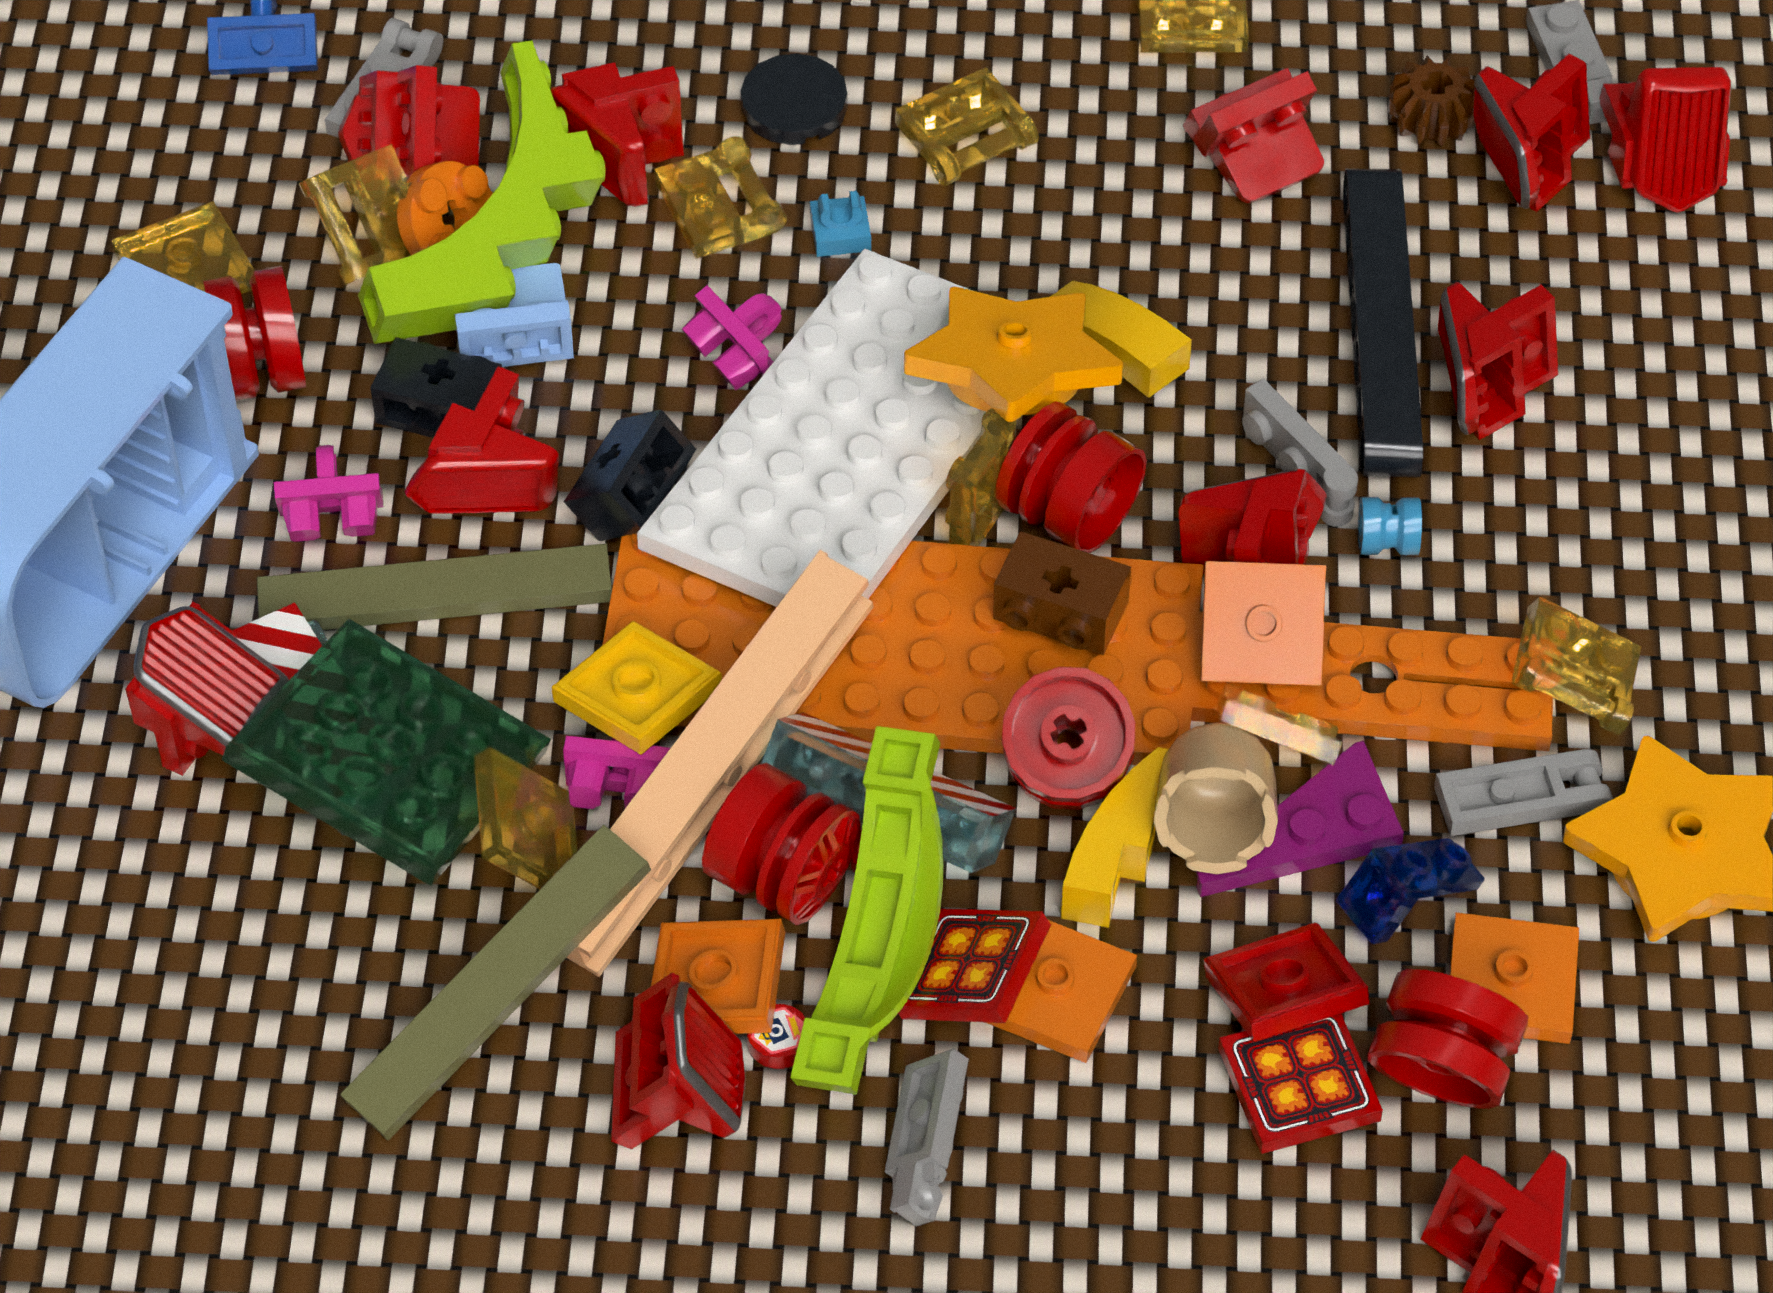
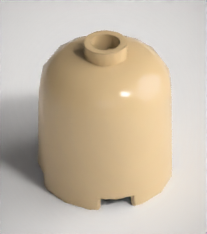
(1216, 798)

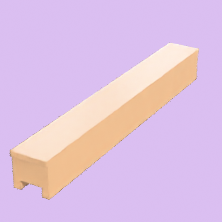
(729, 739)

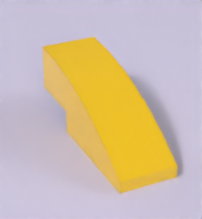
(1146, 343)
(1113, 845)

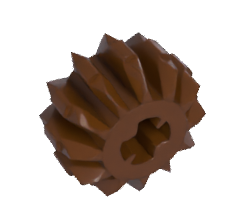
(1432, 101)

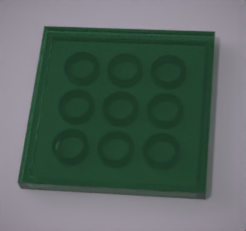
(381, 749)

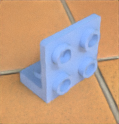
(531, 328)

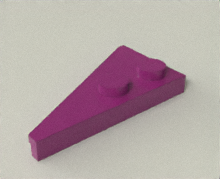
(1322, 823)

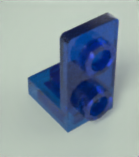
(1398, 876)

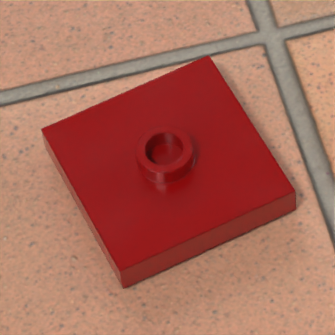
(1286, 981)

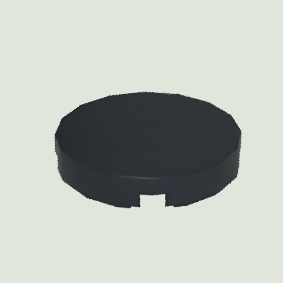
(794, 98)

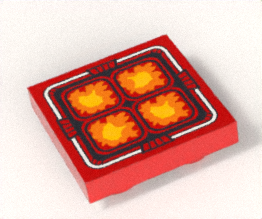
(977, 965)
(1300, 1083)

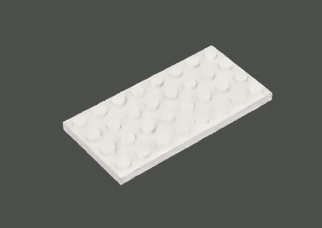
(825, 446)

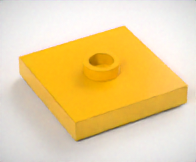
(636, 687)

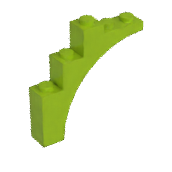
(512, 230)

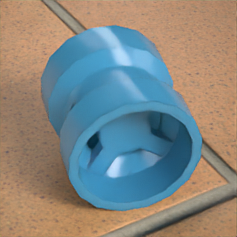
(1389, 526)

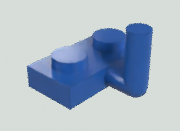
(262, 41)

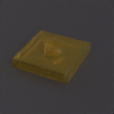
(189, 248)
(522, 819)

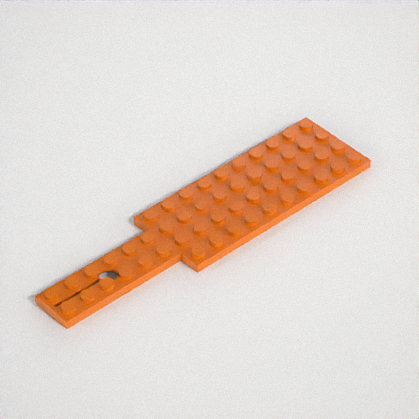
(946, 668)

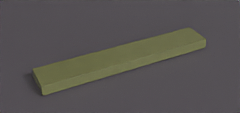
(443, 587)
(495, 982)

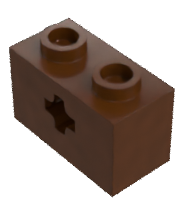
(1061, 593)

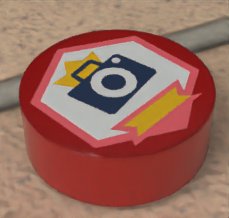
(778, 1048)

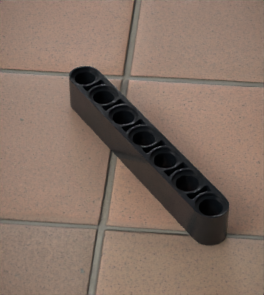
(1382, 324)

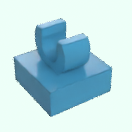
(840, 225)

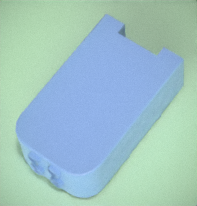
(109, 469)

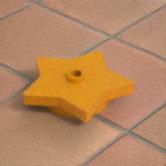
(1013, 353)
(1682, 840)

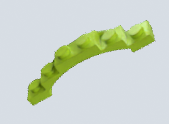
(888, 913)

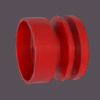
(1070, 477)
(781, 843)

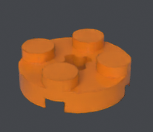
(432, 189)

